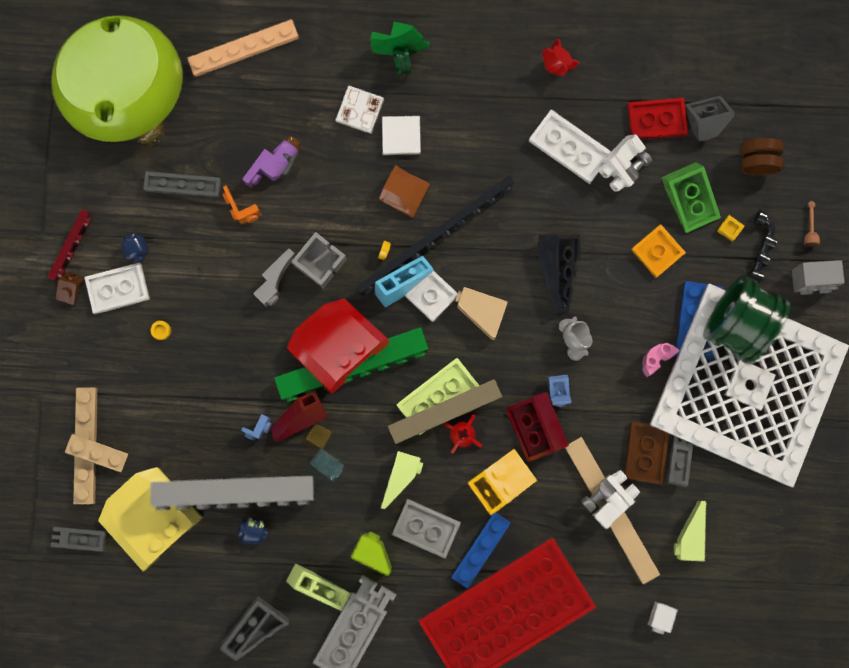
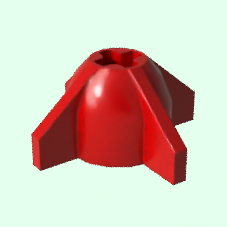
(557, 59)
(462, 434)

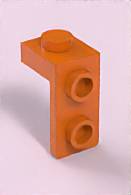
(249, 214)

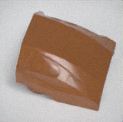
(404, 191)

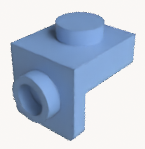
(559, 390)
(262, 427)

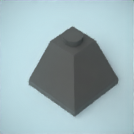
(709, 117)

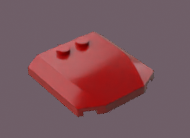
(335, 343)

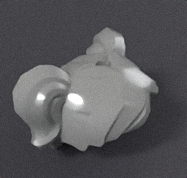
(576, 337)

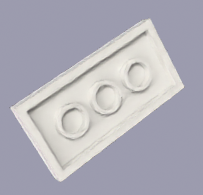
(569, 146)

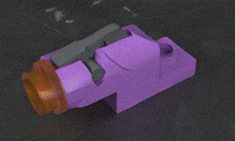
(274, 164)

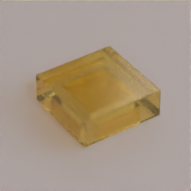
(319, 435)

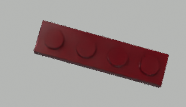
(73, 239)

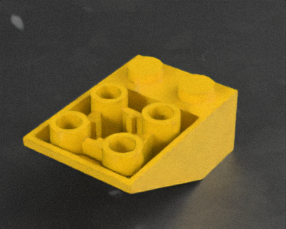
(502, 482)

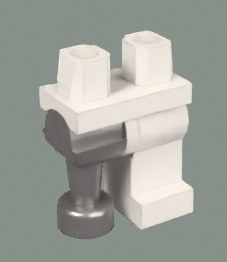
(619, 163)
(616, 499)

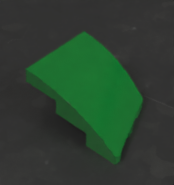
(401, 37)

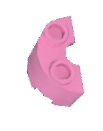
(654, 355)

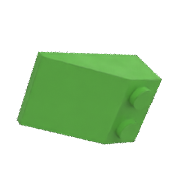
(691, 196)

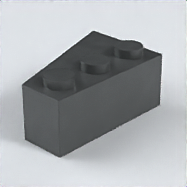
(253, 627)

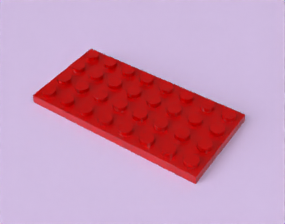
(508, 611)

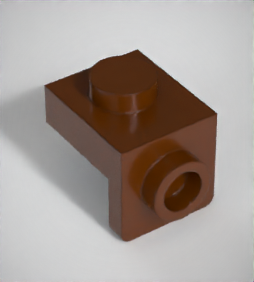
(68, 288)

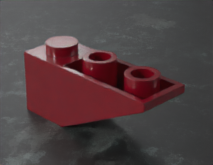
(300, 415)

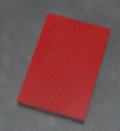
(658, 118)

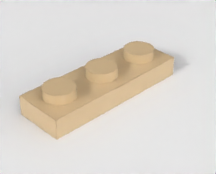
(96, 453)

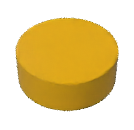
(384, 250)
(160, 330)

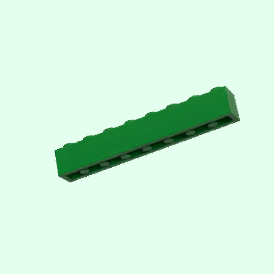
(397, 351)

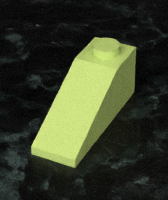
(402, 474)
(691, 540)
(318, 587)

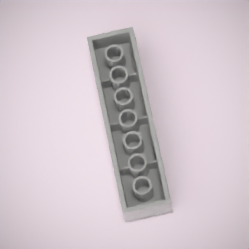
(228, 491)

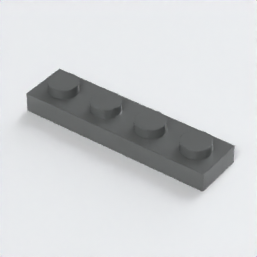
(182, 184)

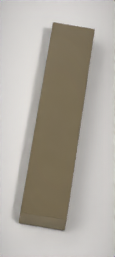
(444, 411)

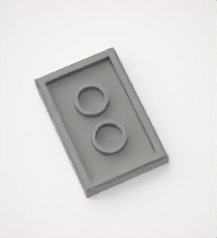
(426, 528)

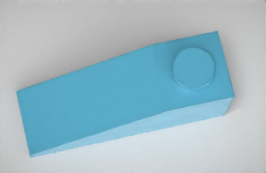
(400, 282)

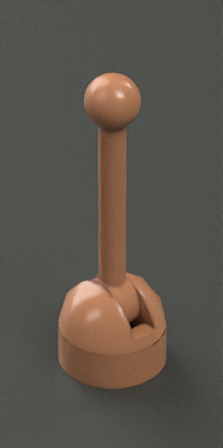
(812, 238)

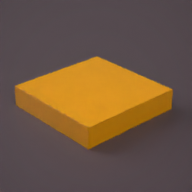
(658, 251)

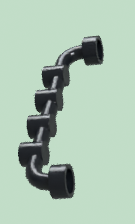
(767, 242)

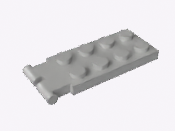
(355, 626)

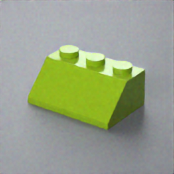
(372, 553)

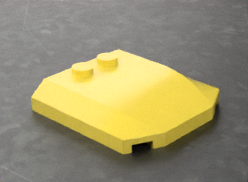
(142, 528)

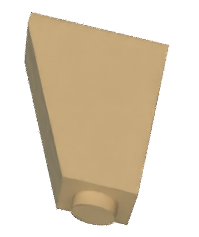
(482, 310)

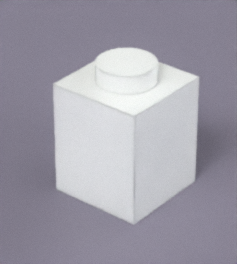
(662, 618)

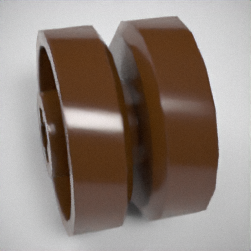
(762, 156)

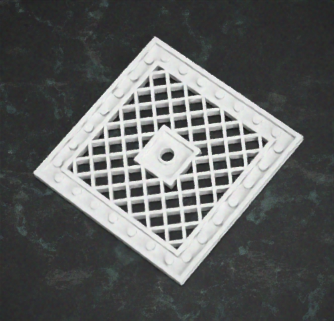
(807, 419)

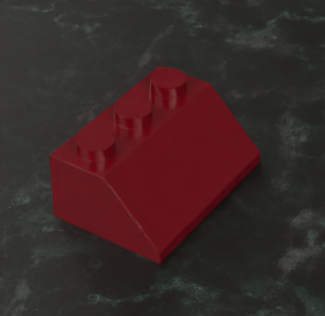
(537, 427)

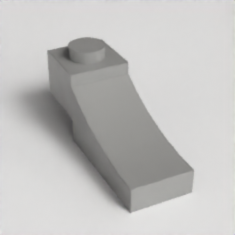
(268, 292)

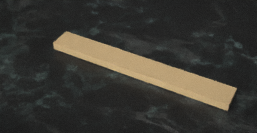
(621, 526)

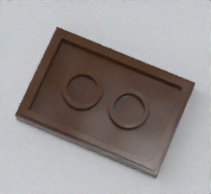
(646, 453)

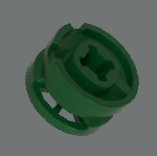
(402, 61)

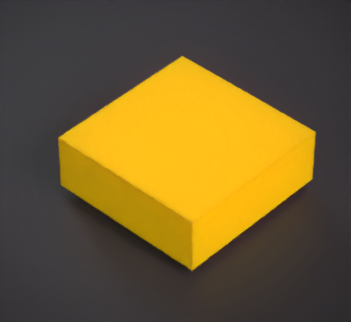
(730, 228)

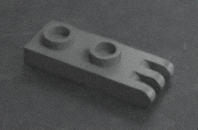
(680, 462)
(79, 539)

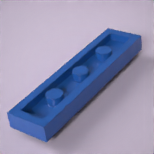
(481, 550)

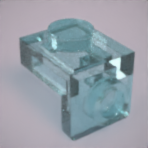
(327, 464)

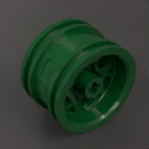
(746, 319)

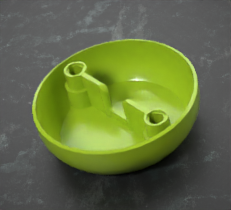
(116, 78)

